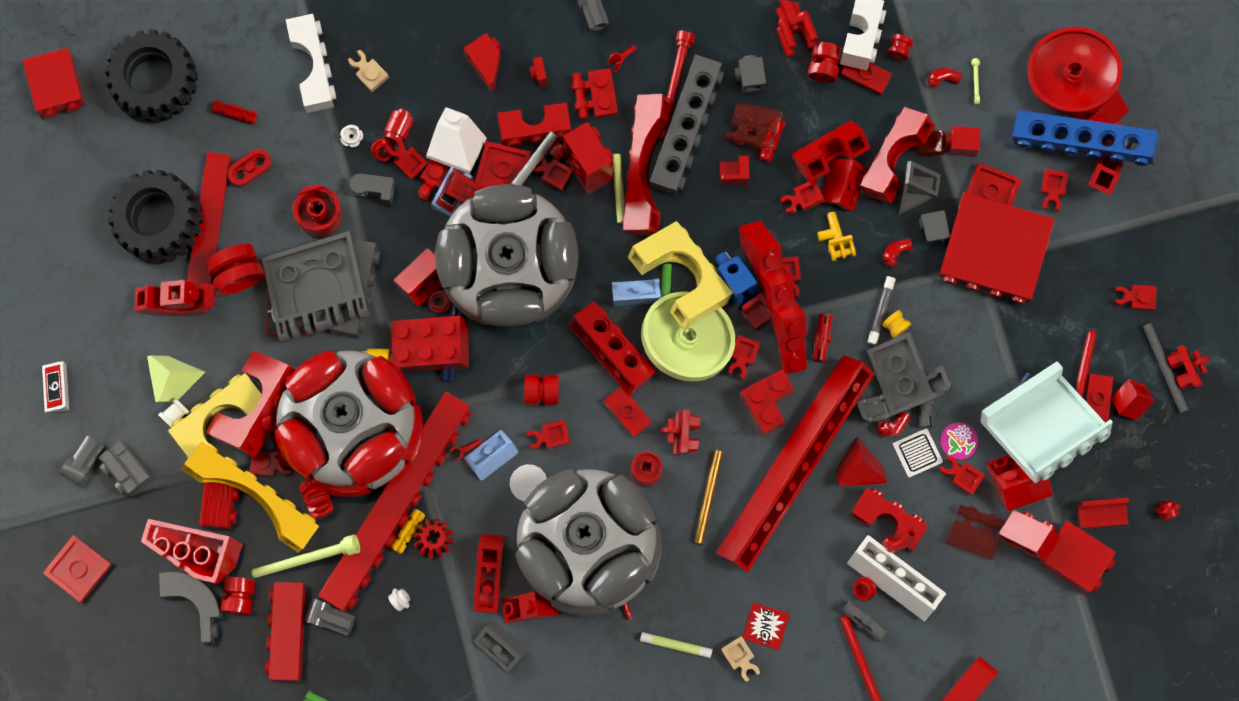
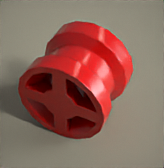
(900, 47)

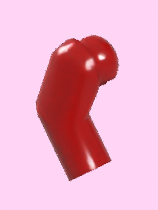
(903, 542)

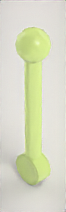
(975, 63)

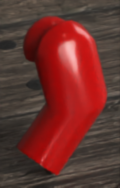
(943, 74)
(894, 249)
(895, 427)

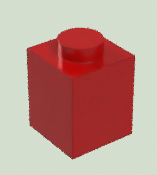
(963, 141)

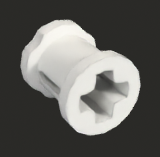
(174, 412)

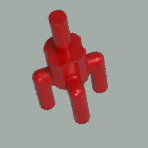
(791, 22)

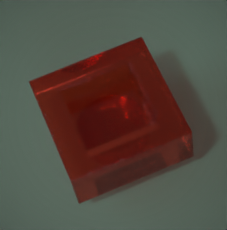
(934, 145)

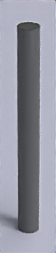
(1165, 368)

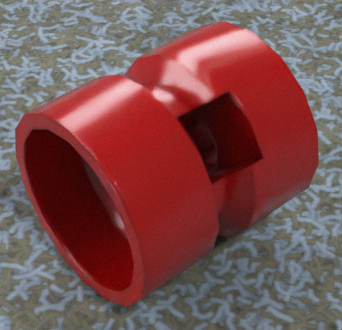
(825, 62)
(541, 389)
(646, 469)
(237, 595)

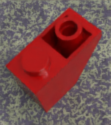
(527, 608)

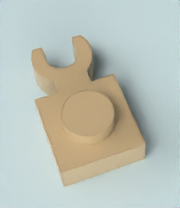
(369, 72)
(738, 655)

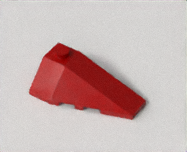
(197, 552)

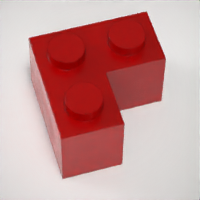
(762, 399)

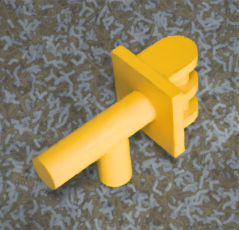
(840, 245)

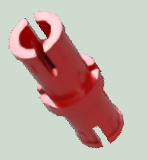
(822, 337)

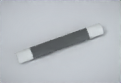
(881, 310)

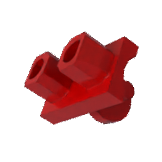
(1192, 377)
(678, 432)

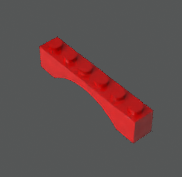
(651, 119)

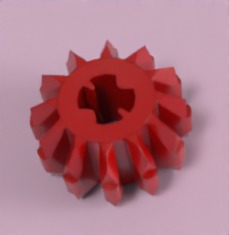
(316, 500)
(426, 535)

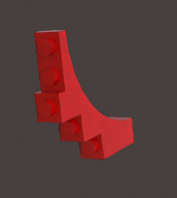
(778, 289)

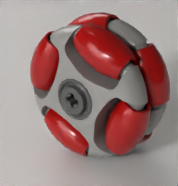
(348, 422)

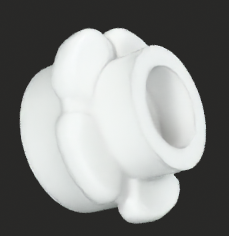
(347, 131)
(399, 599)

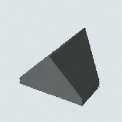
(918, 186)

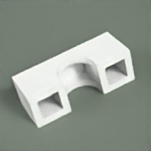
(859, 48)

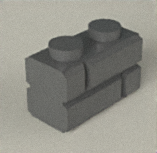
(125, 468)

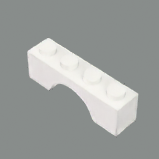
(304, 36)

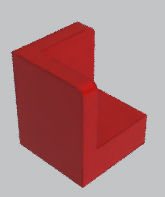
(735, 172)
(756, 311)
(1132, 399)

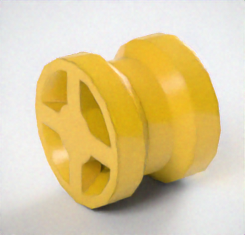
(896, 324)

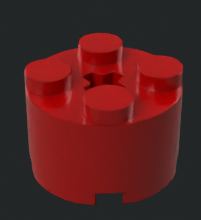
(305, 211)

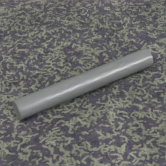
(535, 158)

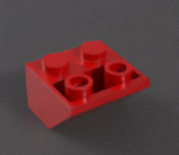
(1014, 485)

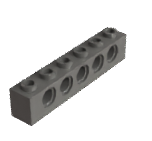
(701, 69)

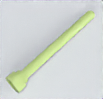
(349, 545)

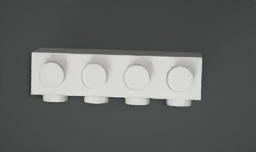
(896, 578)

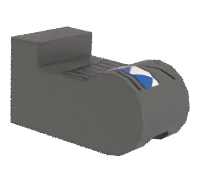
(374, 186)

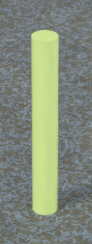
(618, 187)

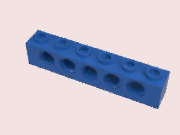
(1028, 122)

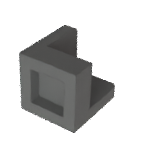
(935, 226)

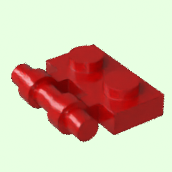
(602, 94)

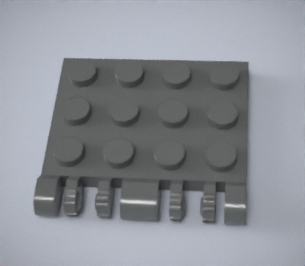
(313, 283)

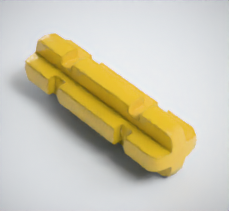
(408, 531)

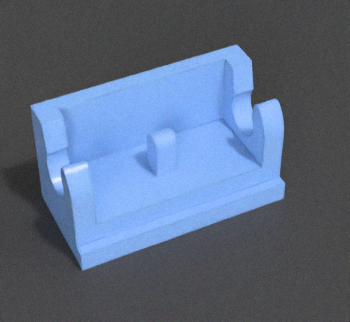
(635, 292)

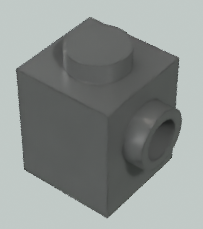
(751, 74)

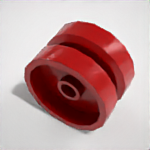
(234, 269)

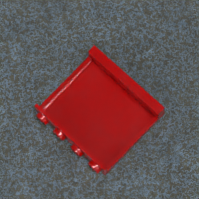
(996, 248)

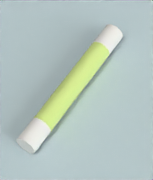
(676, 645)

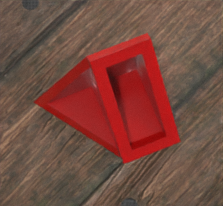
(860, 467)

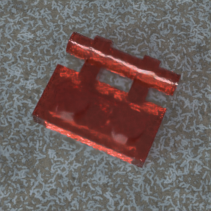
(756, 119)
(972, 538)

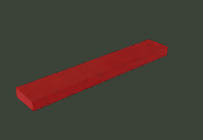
(212, 201)

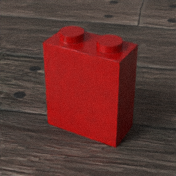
(54, 83)
(1079, 559)

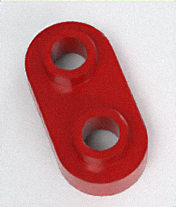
(248, 166)

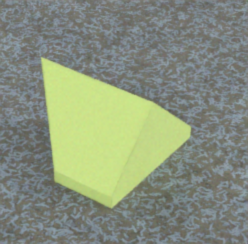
(171, 377)

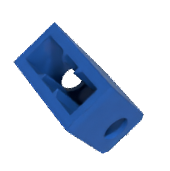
(737, 278)

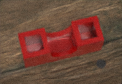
(516, 131)
(844, 141)
(873, 506)

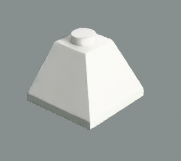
(456, 141)

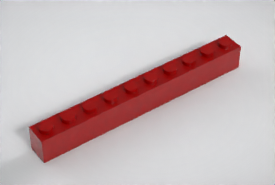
(795, 463)
(395, 502)

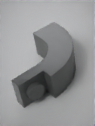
(181, 585)

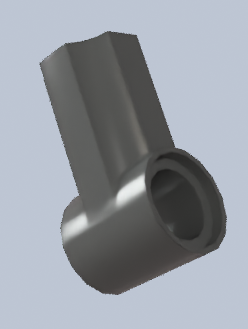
(594, 14)
(79, 467)
(323, 615)

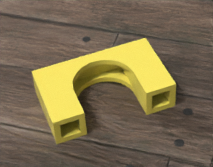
(675, 245)
(238, 395)

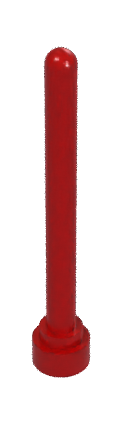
(684, 41)
(1085, 362)
(860, 659)

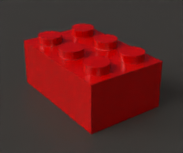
(588, 157)
(430, 344)

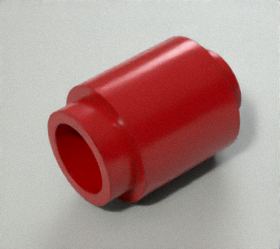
(398, 125)

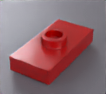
(873, 78)
(1099, 394)
(627, 412)

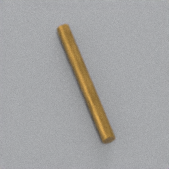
(708, 497)

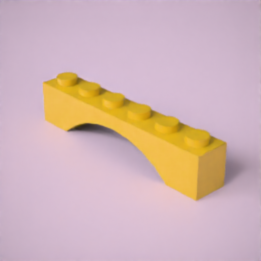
(210, 467)

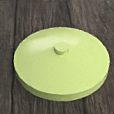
(687, 353)

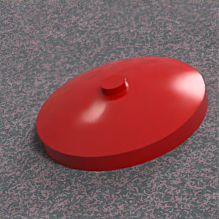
(1074, 71)

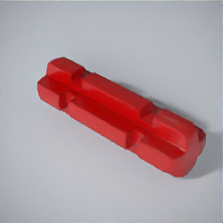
(234, 112)
(767, 153)

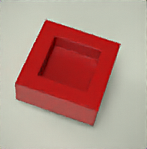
(538, 72)

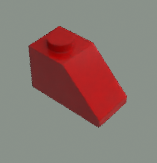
(485, 58)

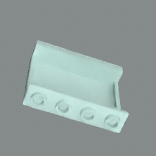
(1044, 424)

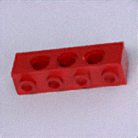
(612, 360)

